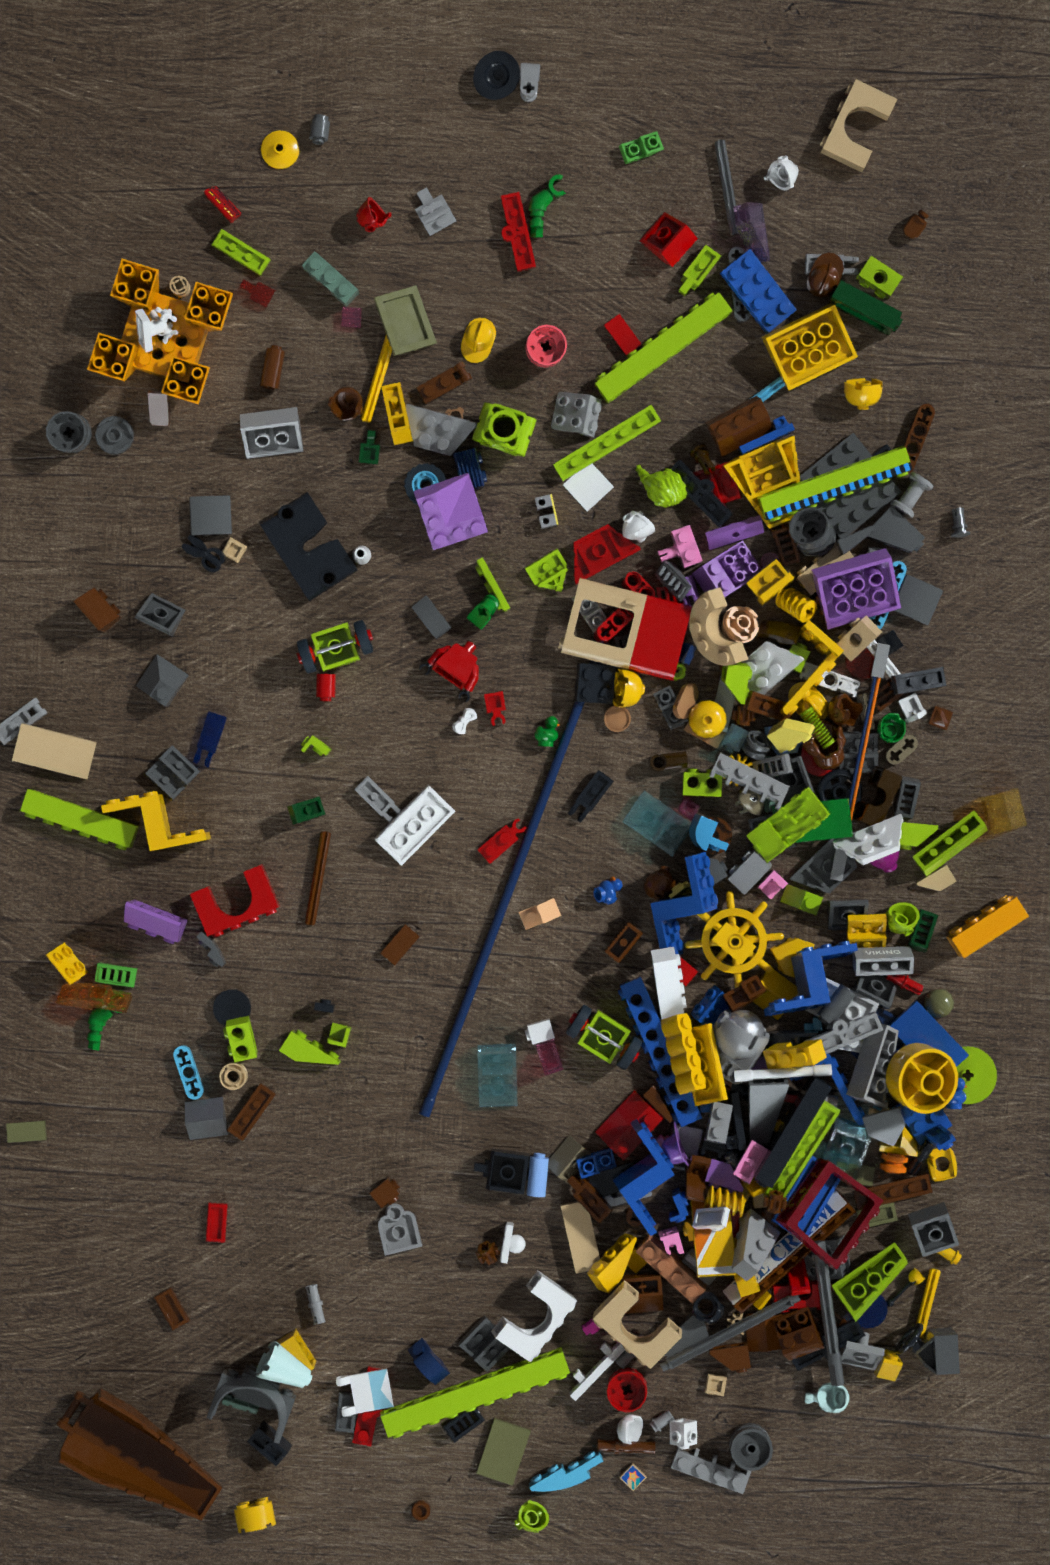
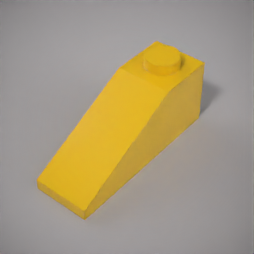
(397, 413)

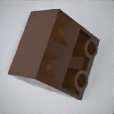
(650, 1292)
(798, 1333)

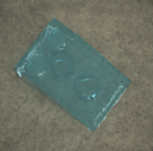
(847, 1144)

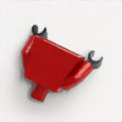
(456, 665)

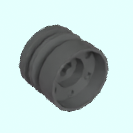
(59, 426)
(812, 532)

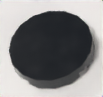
(231, 1005)

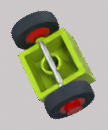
(335, 647)
(604, 1037)

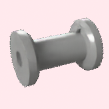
(911, 495)

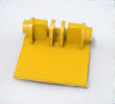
(67, 963)

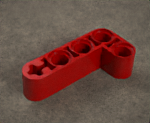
(623, 614)

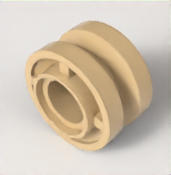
(227, 1082)

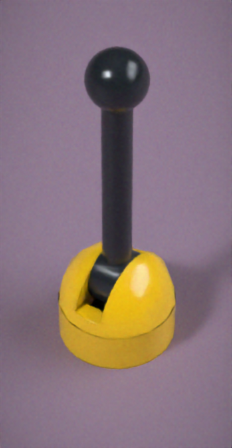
(915, 1278)

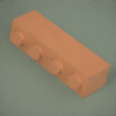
(671, 1268)

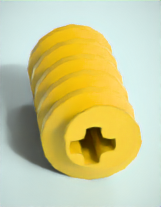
(796, 604)
(725, 1200)

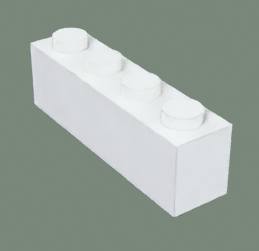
(667, 982)

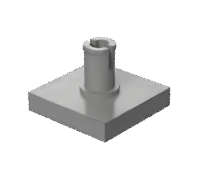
(862, 1354)

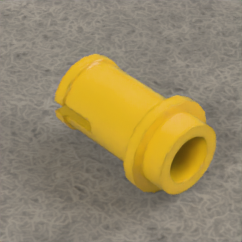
(951, 1255)

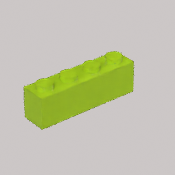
(950, 843)

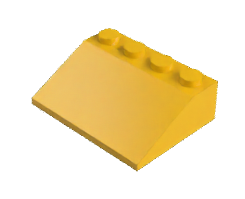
(810, 346)

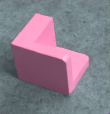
(772, 884)

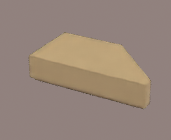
(938, 880)

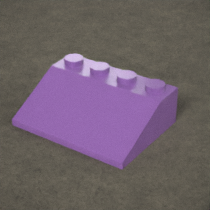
(856, 588)

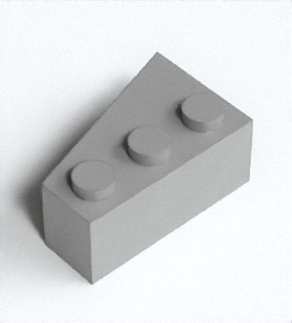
(753, 1244)

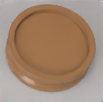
(617, 718)

